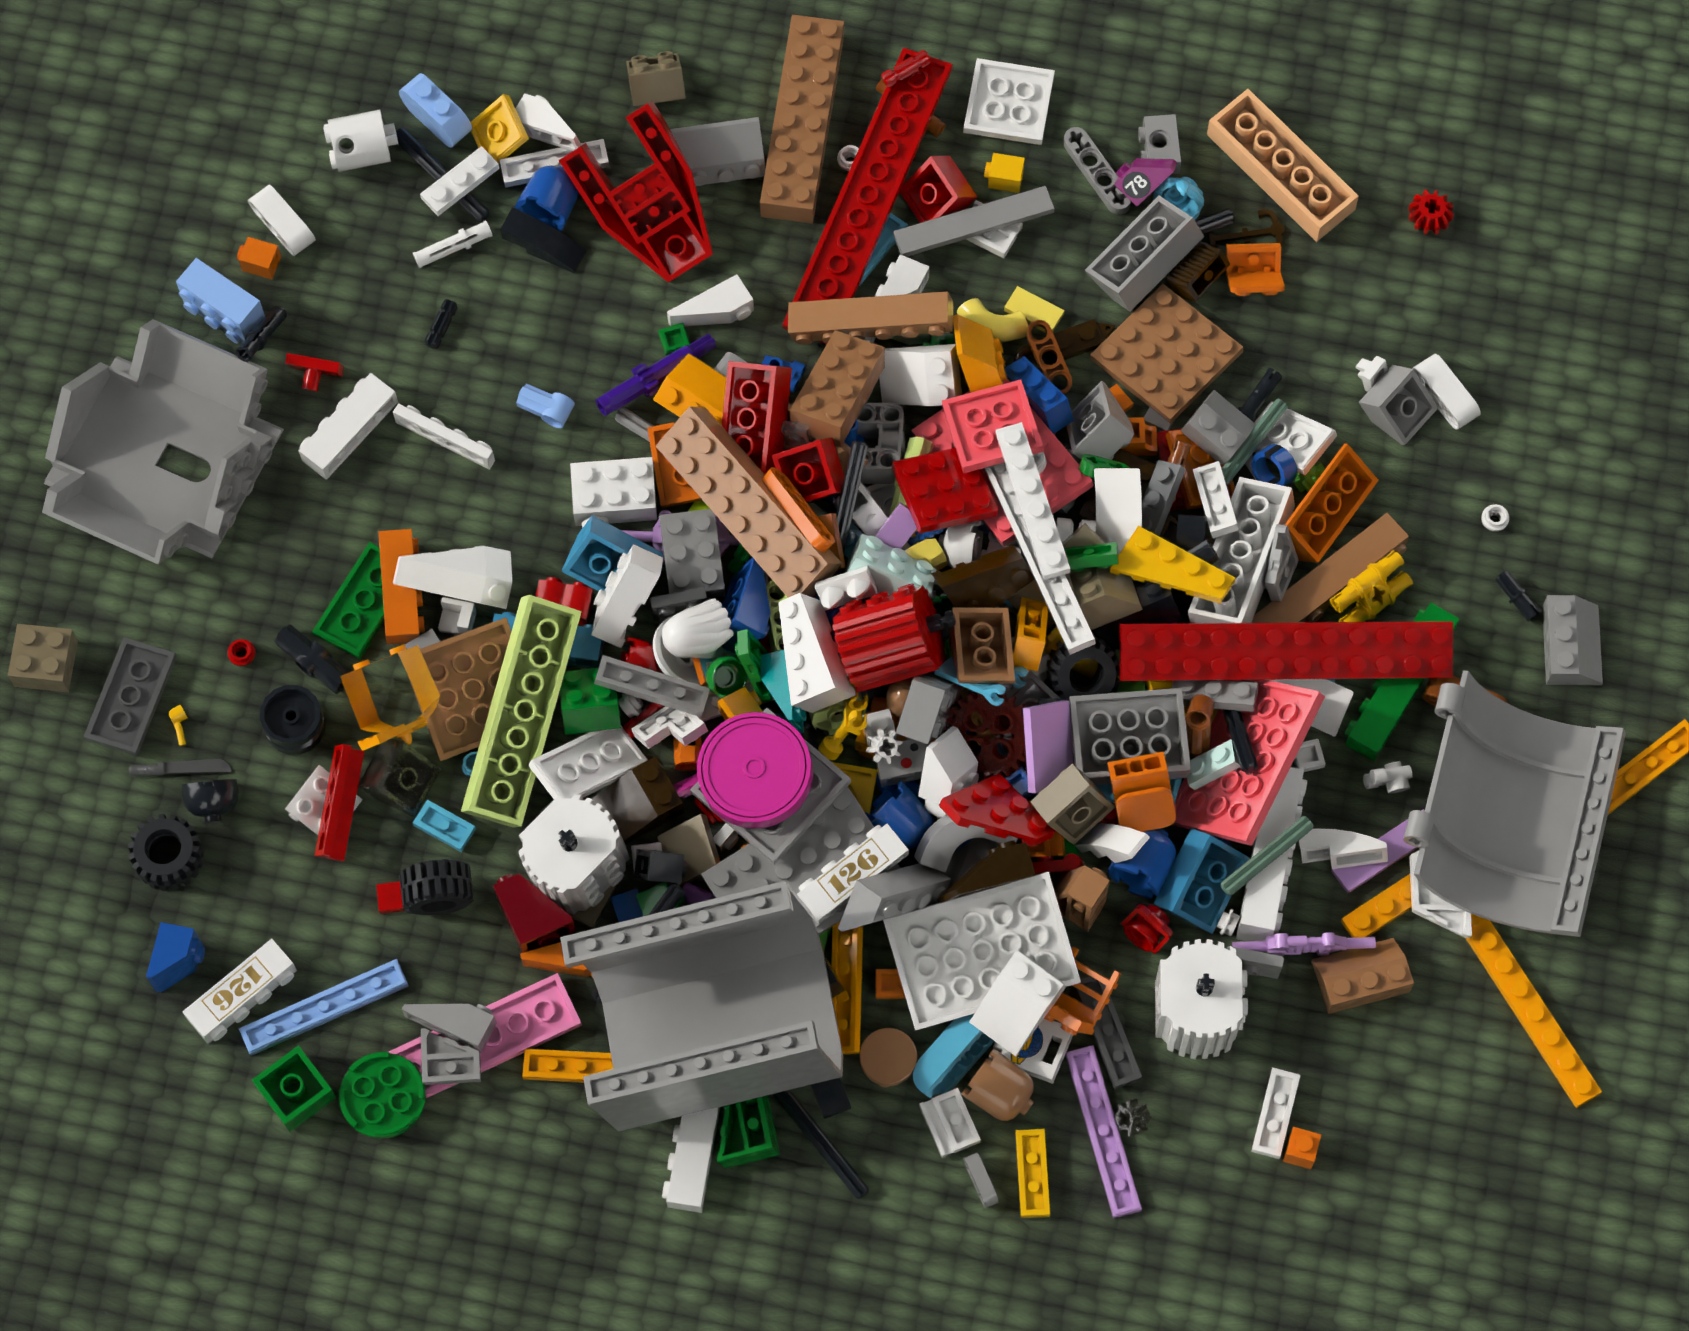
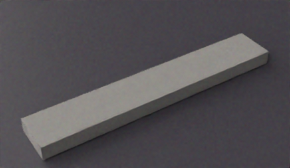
(973, 221)

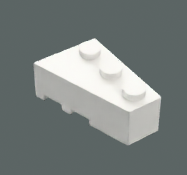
(625, 593)

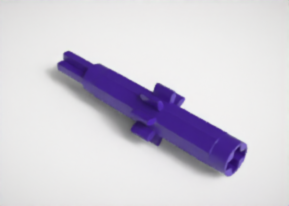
(647, 378)

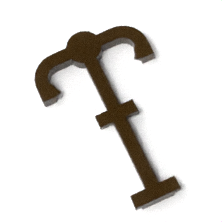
(1276, 230)

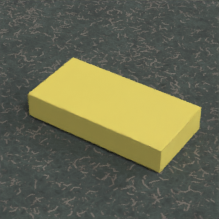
(1034, 308)

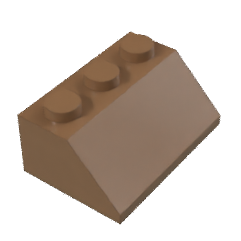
(1362, 975)

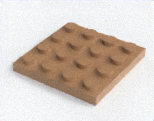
(1166, 353)
(466, 679)

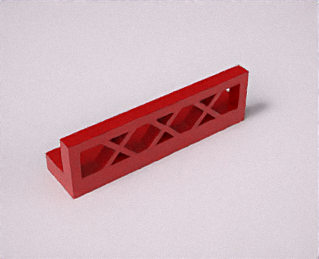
(339, 803)

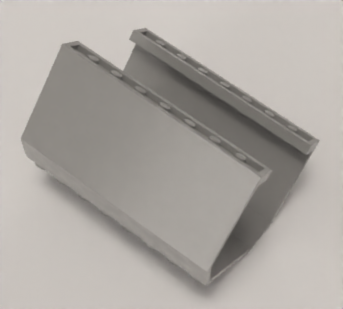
(709, 1005)

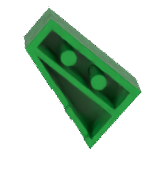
(747, 1133)

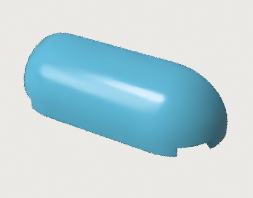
(950, 1057)

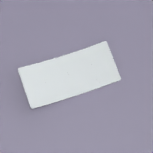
(1117, 504)
(1333, 706)

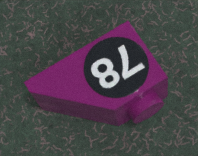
(1143, 177)

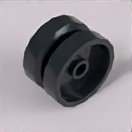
(292, 719)

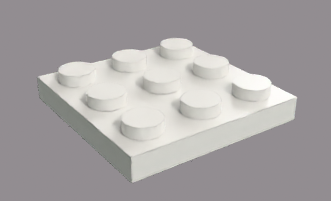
(1009, 101)

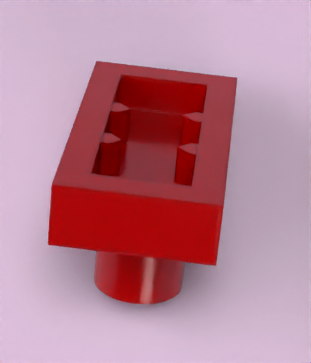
(313, 369)

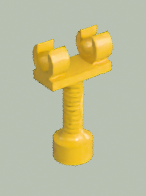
(832, 746)

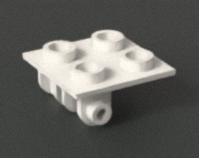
(309, 800)

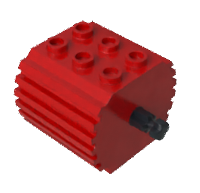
(890, 637)

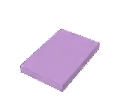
(1047, 742)

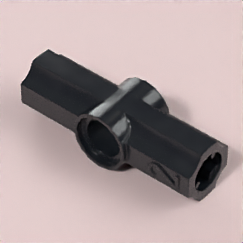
(311, 658)

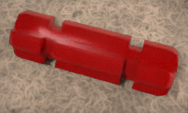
(906, 68)

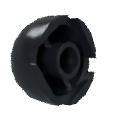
(210, 798)

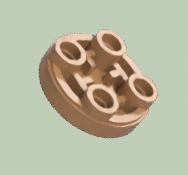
(888, 1057)

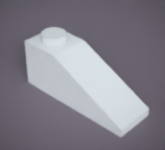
(544, 123)
(717, 305)

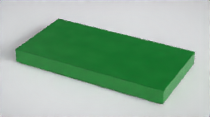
(356, 608)

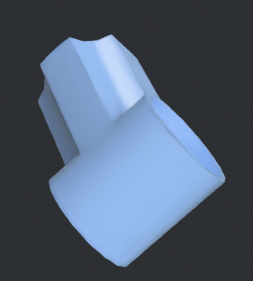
(551, 408)

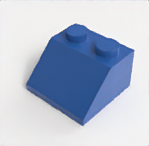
(174, 956)

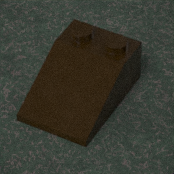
(641, 800)
(1000, 867)

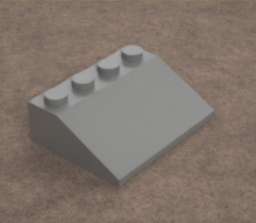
(1126, 727)

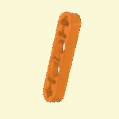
(798, 509)

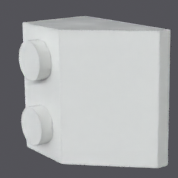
(947, 767)

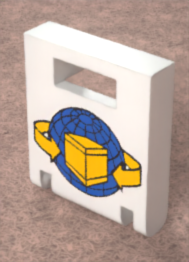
(1032, 1053)

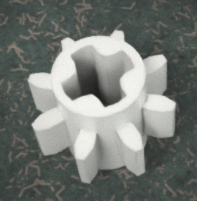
(877, 741)

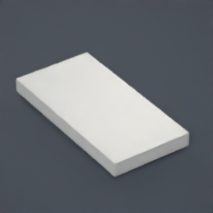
(587, 763)

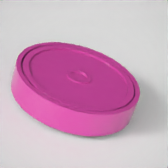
(755, 770)

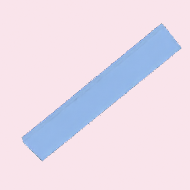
(323, 1007)

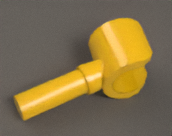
(178, 715)

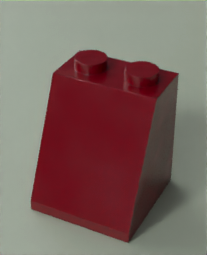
(531, 914)

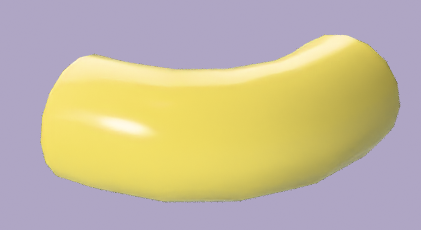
(1005, 327)

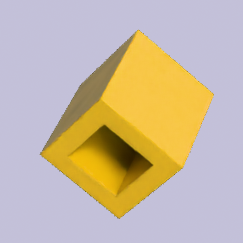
(1005, 172)

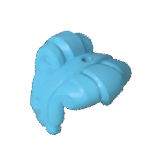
(1182, 193)

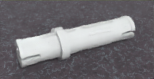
(425, 257)

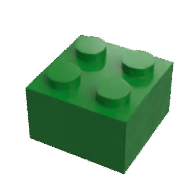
(587, 705)
(293, 1088)

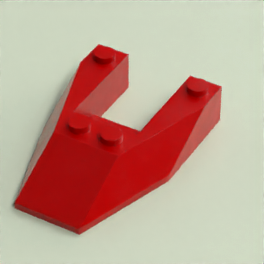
(654, 211)

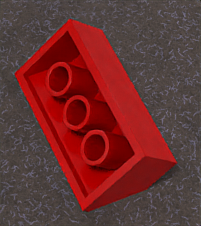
(756, 409)

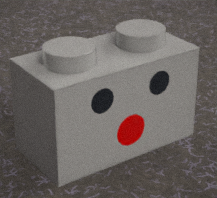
(904, 767)

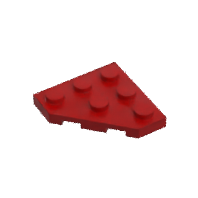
(999, 810)

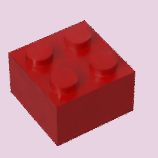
(812, 469)

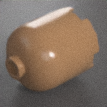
(1000, 1088)

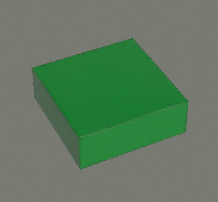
(673, 338)

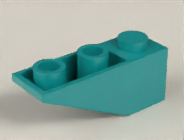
(776, 680)

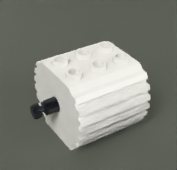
(574, 853)
(1200, 999)

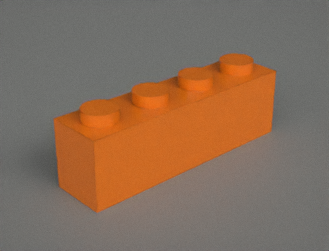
(399, 602)

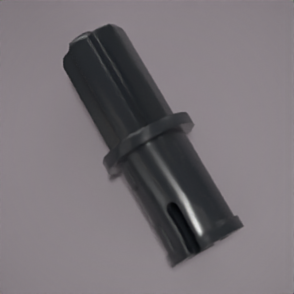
(1518, 595)

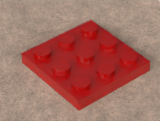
(940, 491)

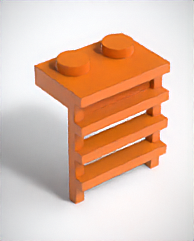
(1073, 1013)

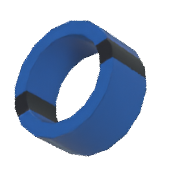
(1283, 460)

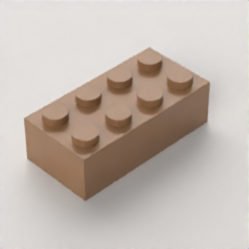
(838, 386)

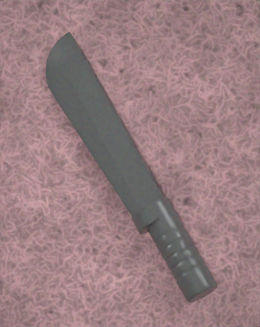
(207, 766)

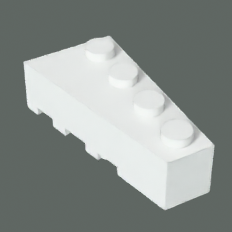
(811, 656)

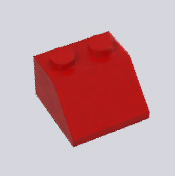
(937, 189)

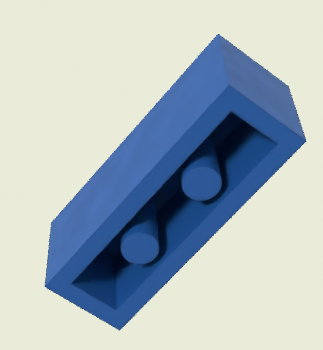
(1042, 395)

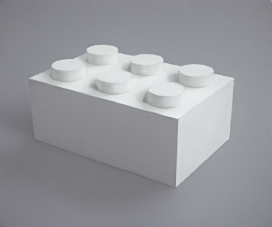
(614, 489)

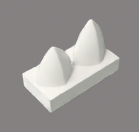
(846, 588)

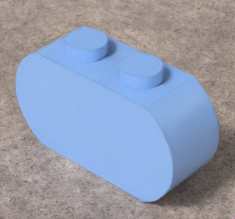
(435, 110)

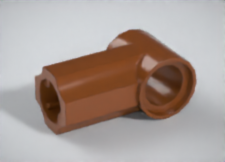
(1199, 724)

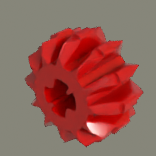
(1434, 221)

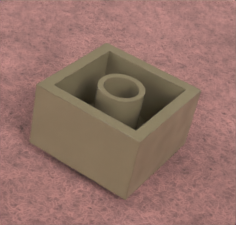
(42, 658)

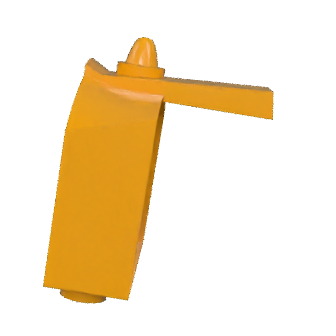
(365, 710)

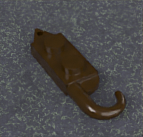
(1074, 341)

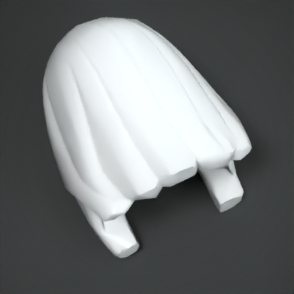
(698, 631)

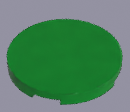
(382, 1095)

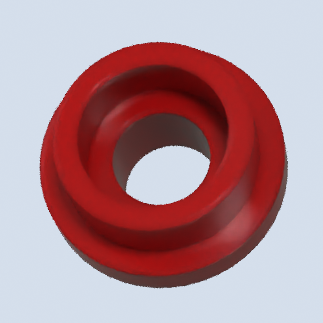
(237, 646)

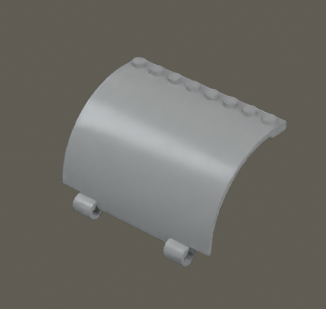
(1514, 812)

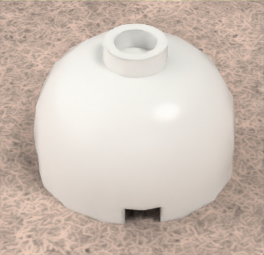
(962, 543)

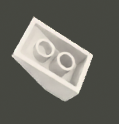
(920, 375)
(1017, 1003)

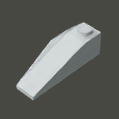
(467, 574)

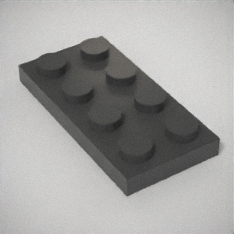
(130, 696)

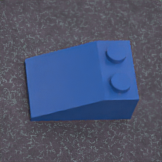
(747, 603)

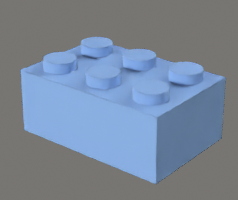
(219, 301)

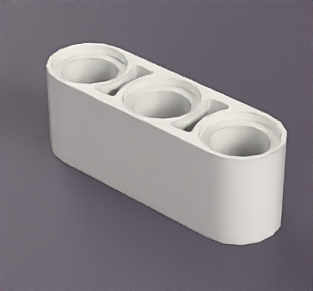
(281, 220)
(1447, 391)

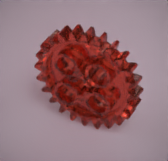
(990, 759)

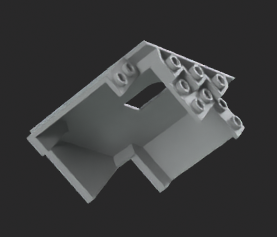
(123, 417)

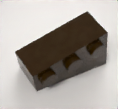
(986, 580)

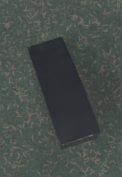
(542, 240)

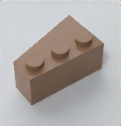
(1081, 895)

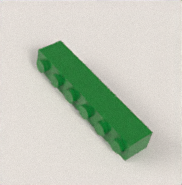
(1389, 701)

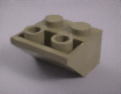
(655, 78)

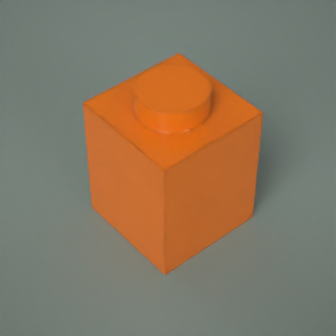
(259, 258)
(1302, 1148)

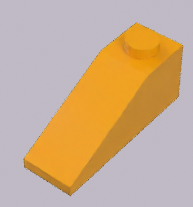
(1030, 634)

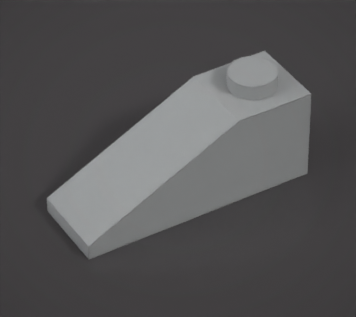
(459, 1022)

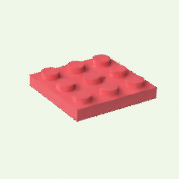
(977, 416)

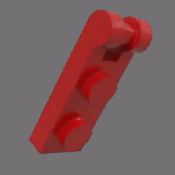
(1047, 863)

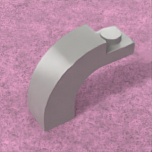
(943, 839)

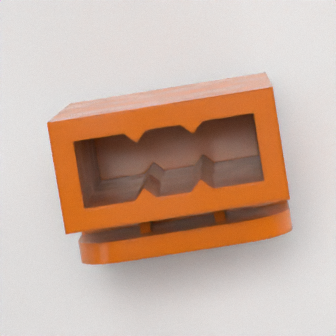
(1142, 792)

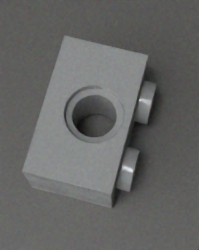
(1160, 130)

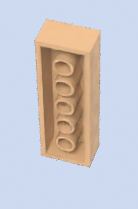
(1282, 165)

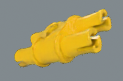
(1372, 590)

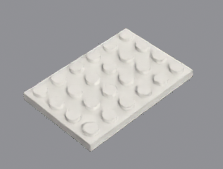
(960, 946)

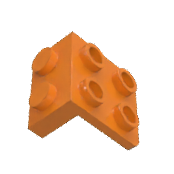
(1254, 268)

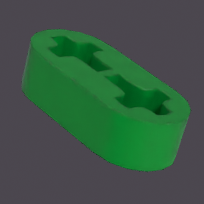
(1090, 462)

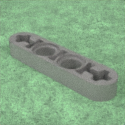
(1093, 172)

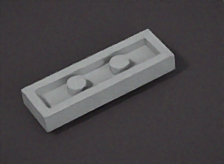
(1224, 693)

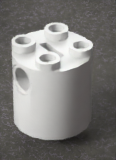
(369, 139)

